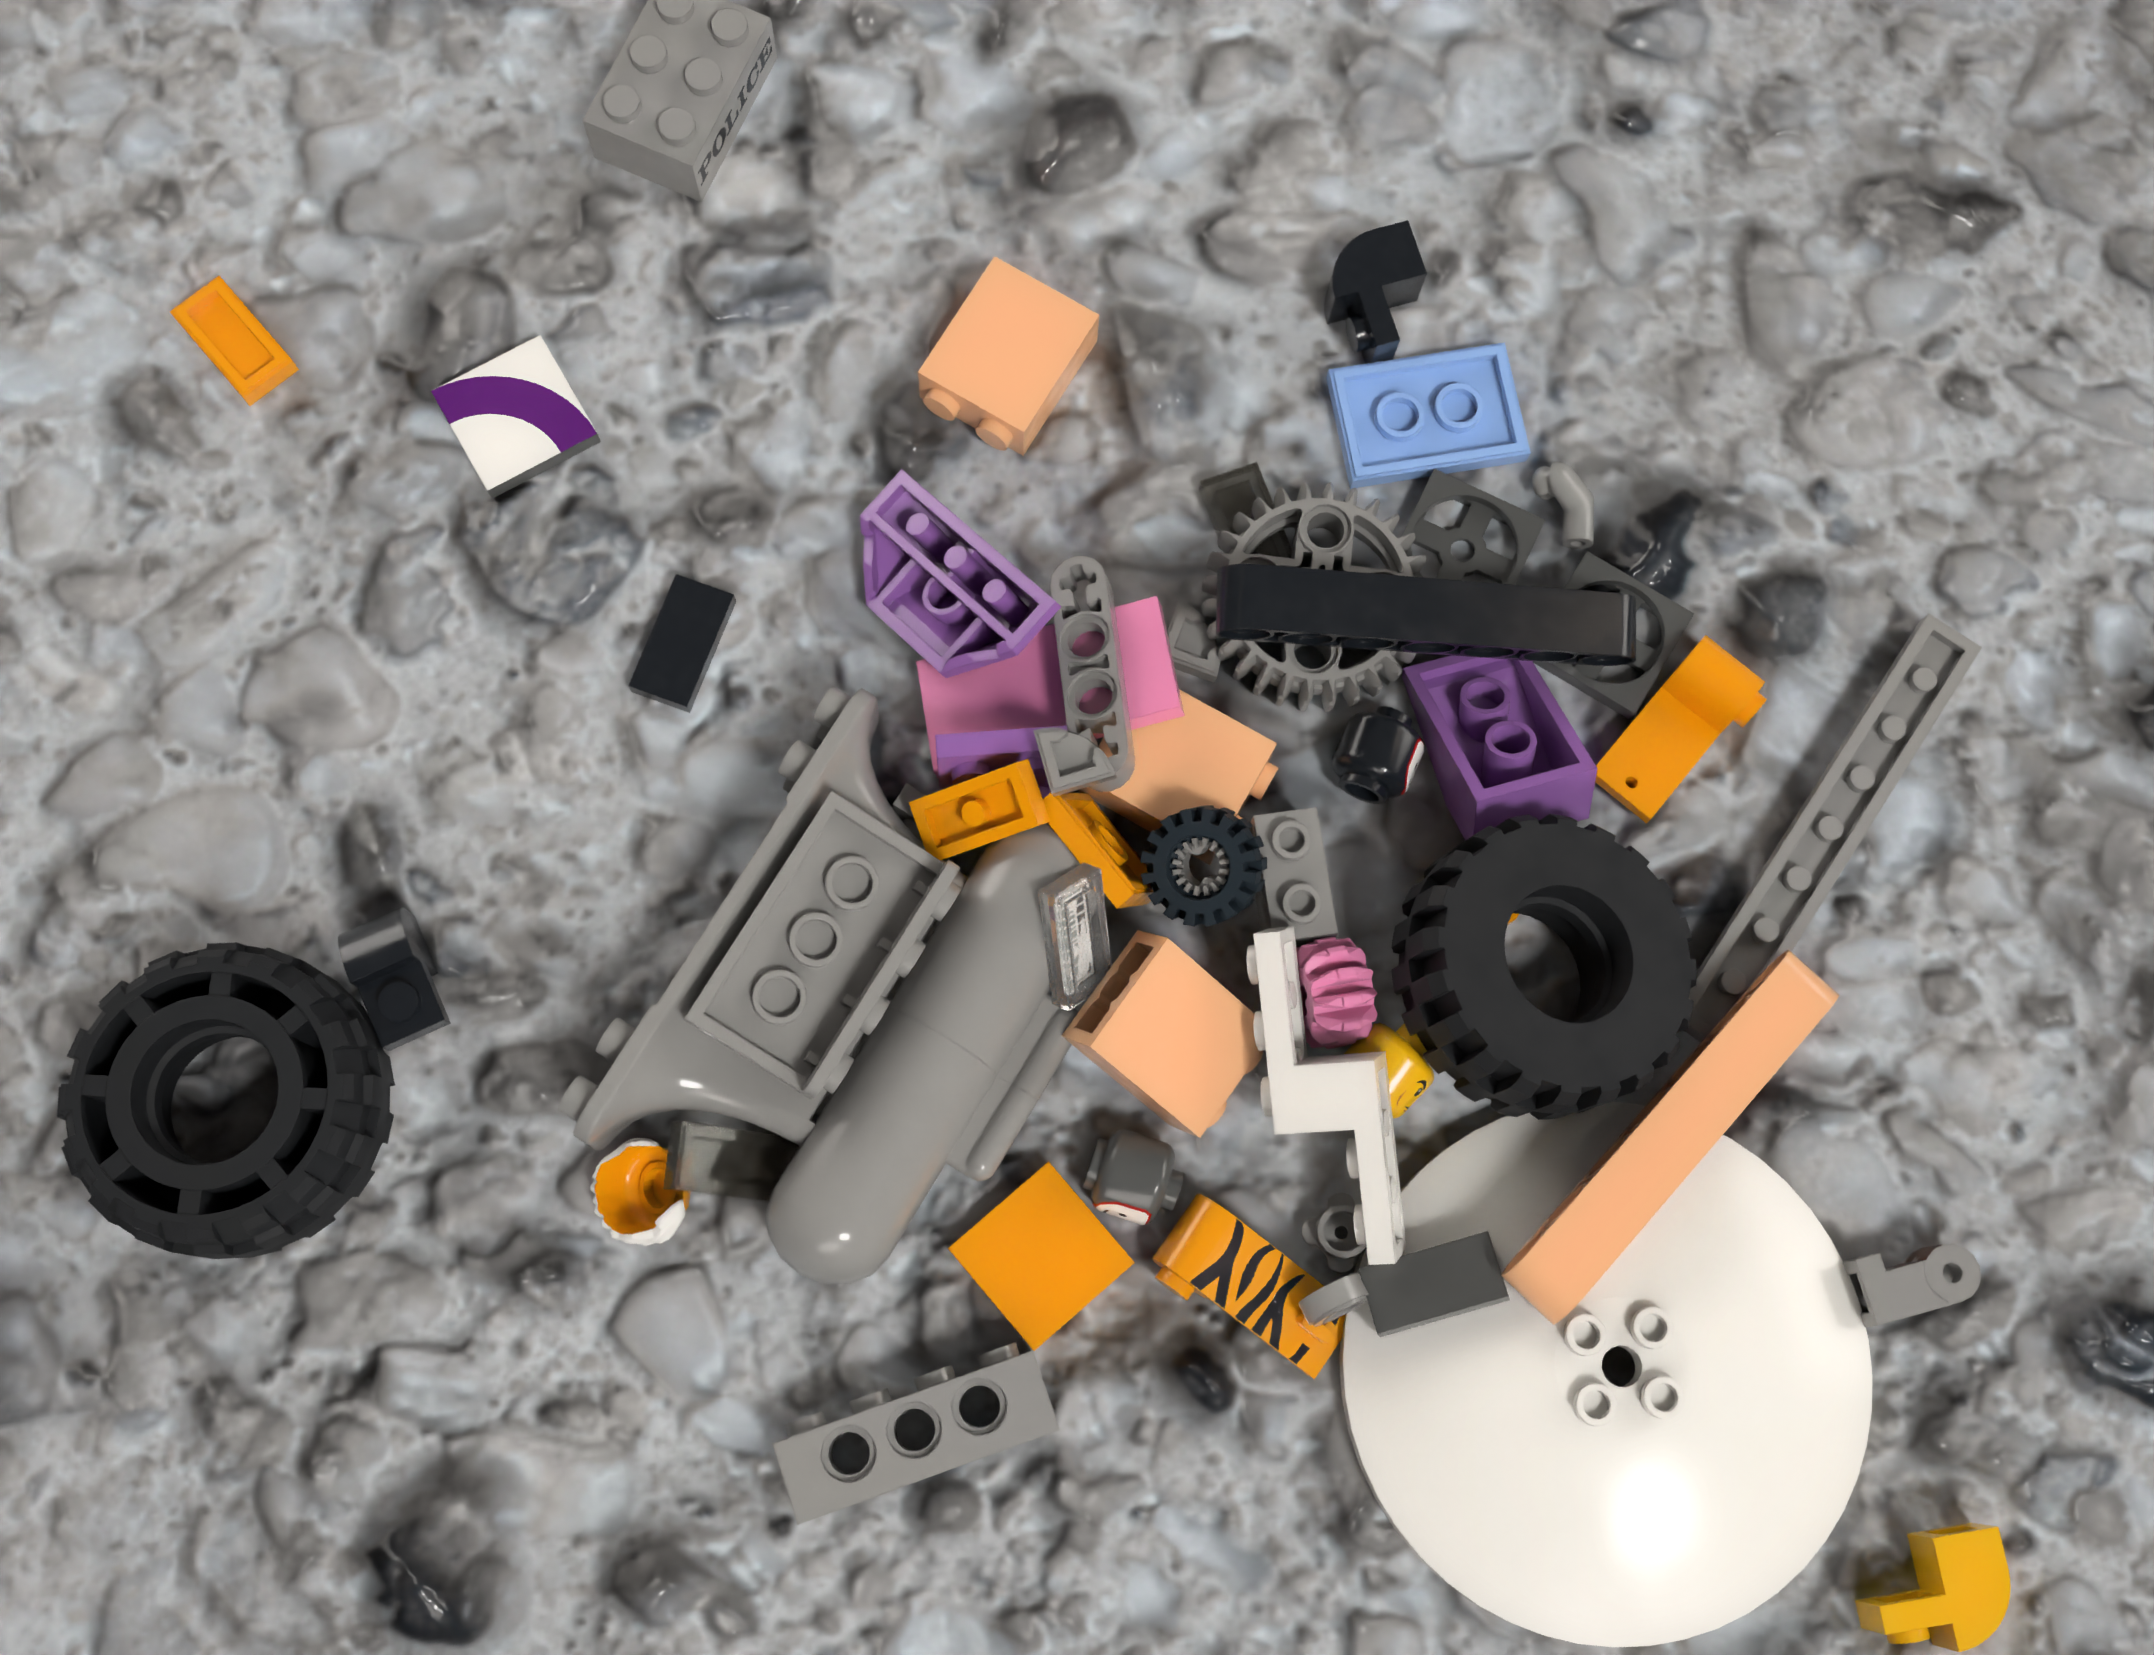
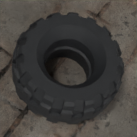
(306, 1160)

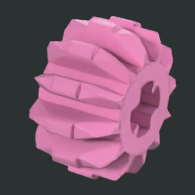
(1335, 992)

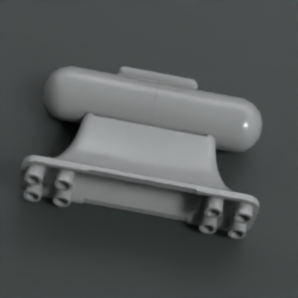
(931, 1084)

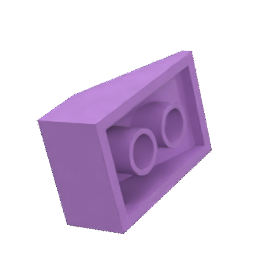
(1498, 741)

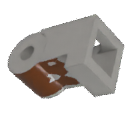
(1924, 1282)

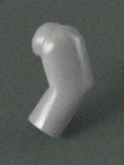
(1574, 497)

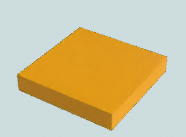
(1099, 843)
(1041, 1256)

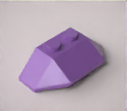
(945, 583)

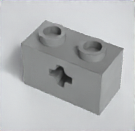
(1296, 875)

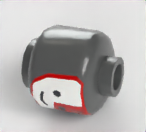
(1133, 1176)

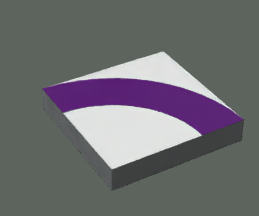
(516, 416)

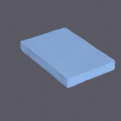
(1427, 415)

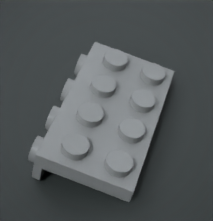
(824, 948)

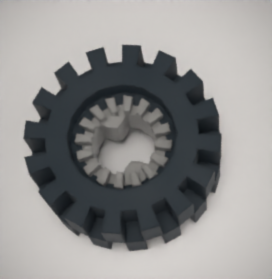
(1216, 896)

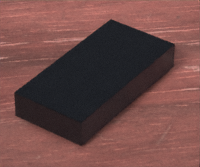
(682, 643)

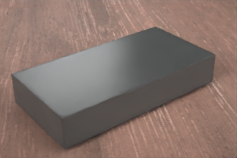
(1434, 1284)

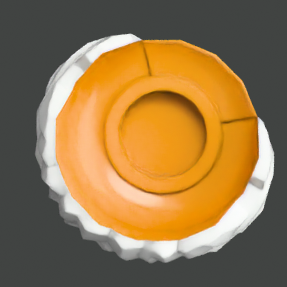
(632, 1194)

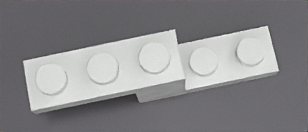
(1327, 1093)

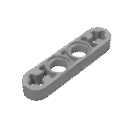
(1093, 671)

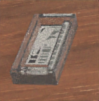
(1075, 935)

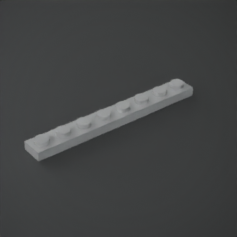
(1833, 818)

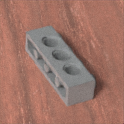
(821, 1487)

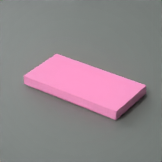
(1028, 687)

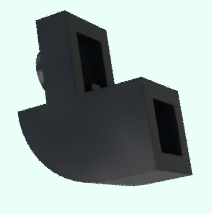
(1370, 277)
(394, 978)

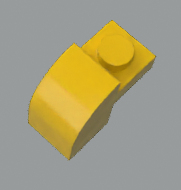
(1959, 1593)

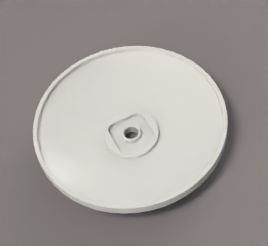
(1594, 1500)

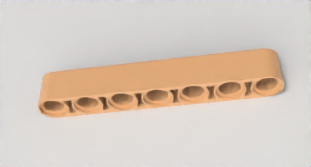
(1669, 1137)

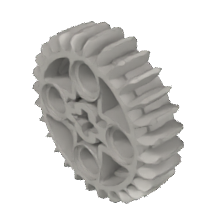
(1345, 522)

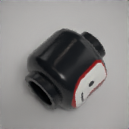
(1377, 755)

